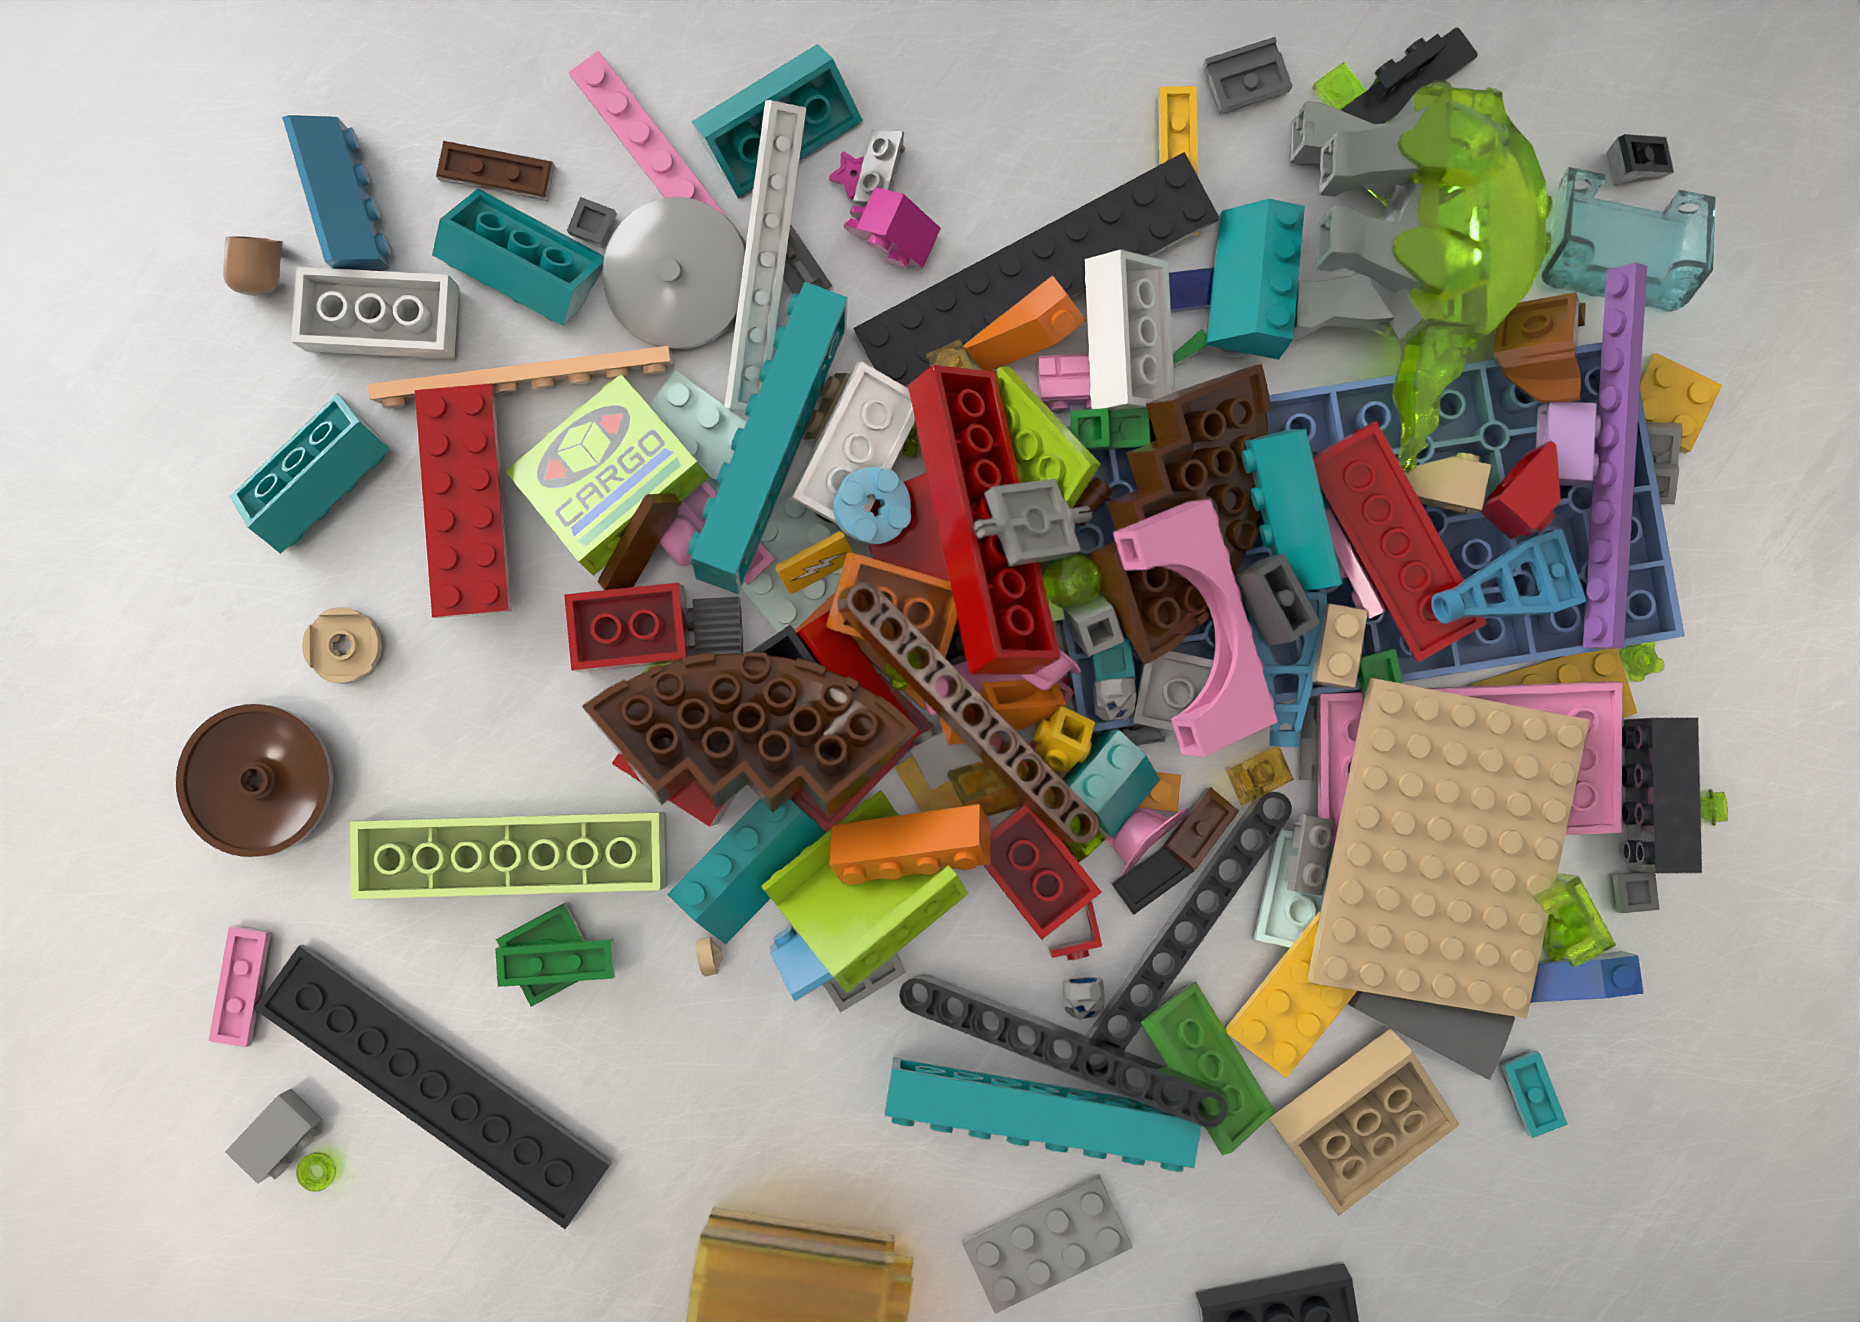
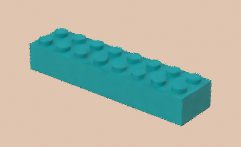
(769, 438)
(1039, 1113)

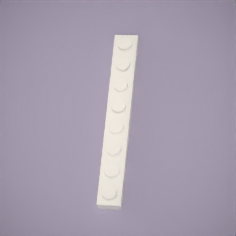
(765, 249)

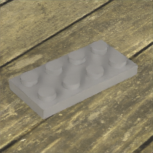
(1047, 1244)

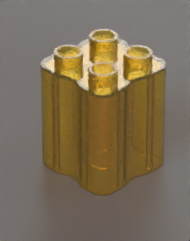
(796, 1272)

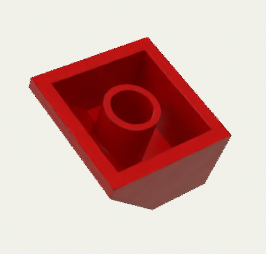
(1526, 494)

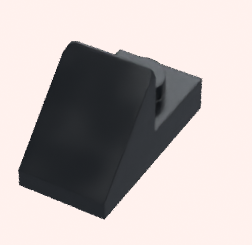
(1639, 157)

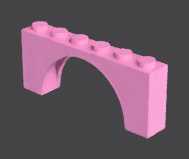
(1236, 693)

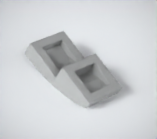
(1665, 449)

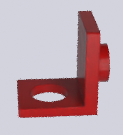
(1080, 948)

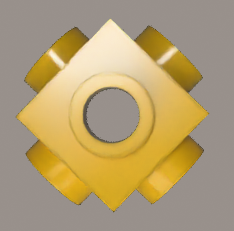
(1064, 739)

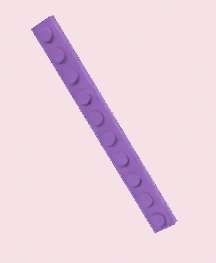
(1616, 453)

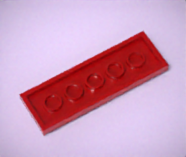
(462, 501)
(1392, 537)

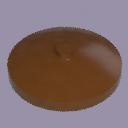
(254, 780)

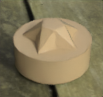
(708, 956)

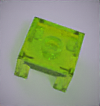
(1586, 930)

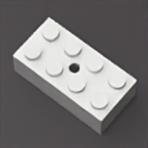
(339, 309)

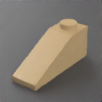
(1452, 483)

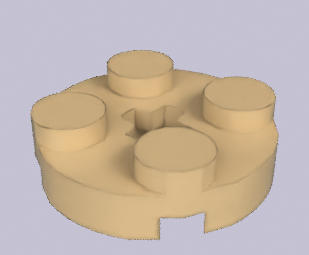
(328, 662)

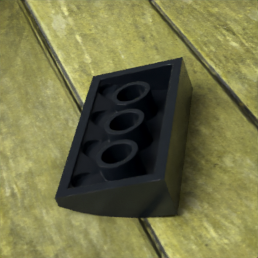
(1298, 1297)

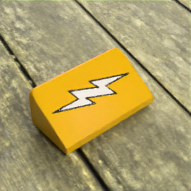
(814, 562)

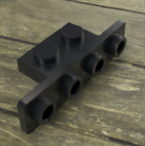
(1399, 81)

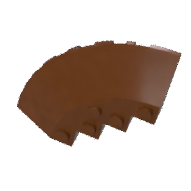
(1194, 459)
(751, 724)

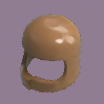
(252, 264)

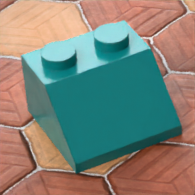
(1112, 779)

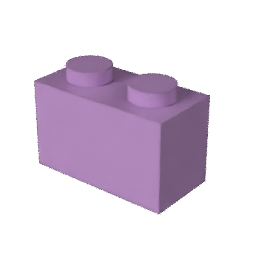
(1574, 431)

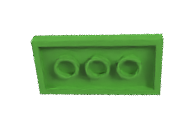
(1198, 1046)

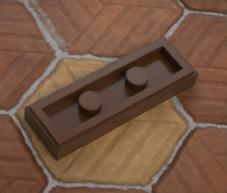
(495, 170)
(639, 541)

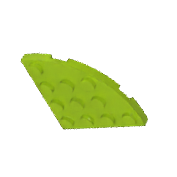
(1042, 442)

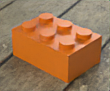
(919, 597)

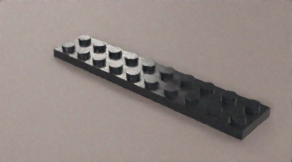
(1135, 217)
(433, 1086)

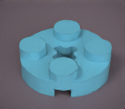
(863, 525)

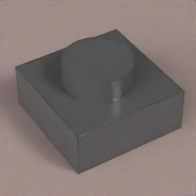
(591, 222)
(1635, 892)

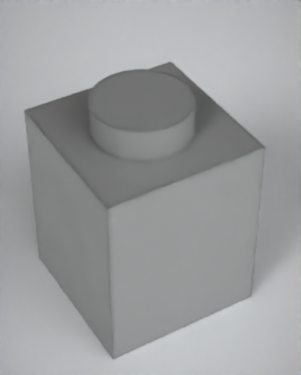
(1094, 626)

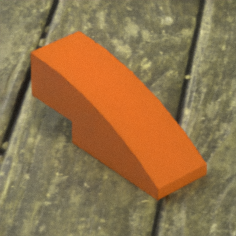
(1016, 702)

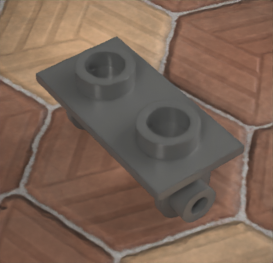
(801, 266)

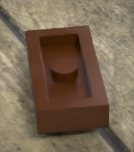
(1200, 828)

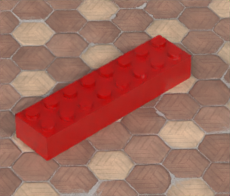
(965, 454)

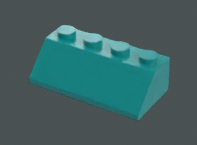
(734, 127)
(518, 256)
(1256, 278)
(309, 474)
(1292, 506)
(726, 883)

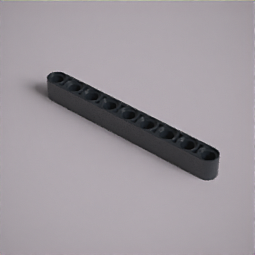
(1201, 921)
(1082, 1048)

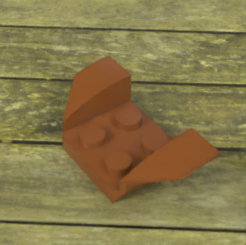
(1539, 347)

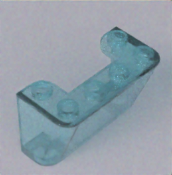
(1604, 234)

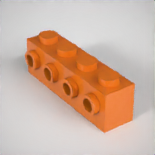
(910, 844)

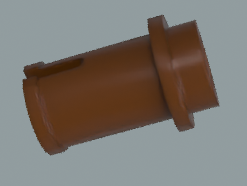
(1094, 496)

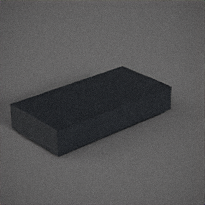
(1150, 879)

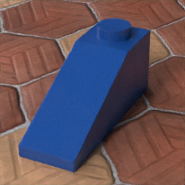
(1599, 978)

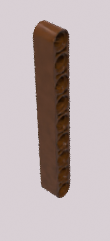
(951, 707)

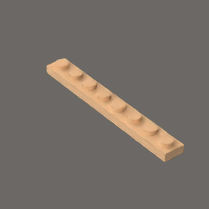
(539, 374)

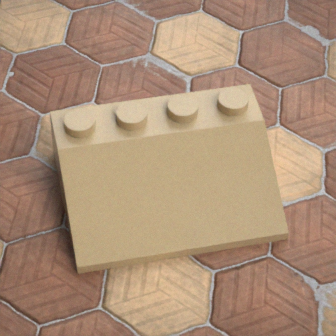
(1364, 1121)

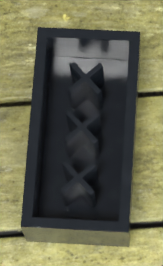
(1662, 795)

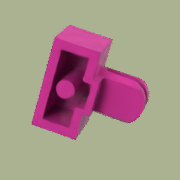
(894, 227)

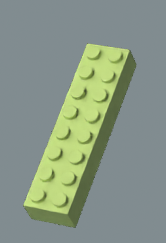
(507, 855)

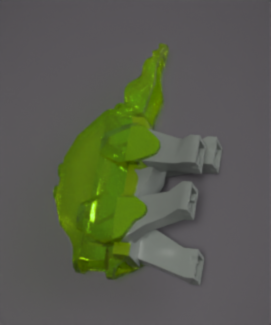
(1451, 247)

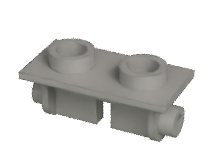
(879, 163)
(1308, 868)

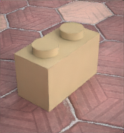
(1339, 646)

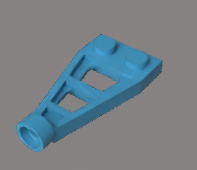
(1552, 571)
(1303, 668)

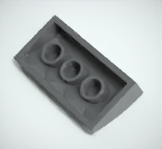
(1458, 1033)

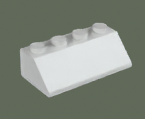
(1128, 330)

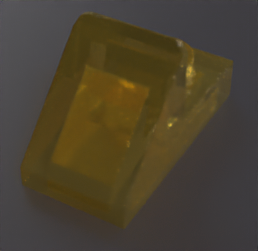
(1259, 775)

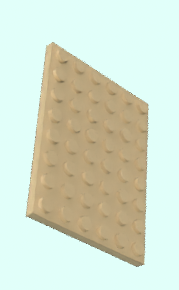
(1442, 846)

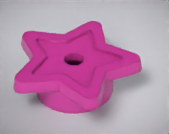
(842, 174)

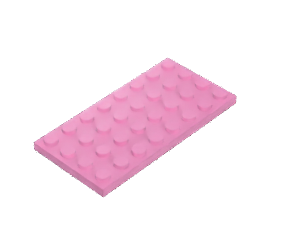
(1599, 783)

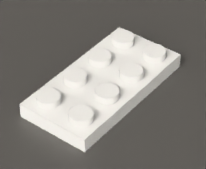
(860, 433)

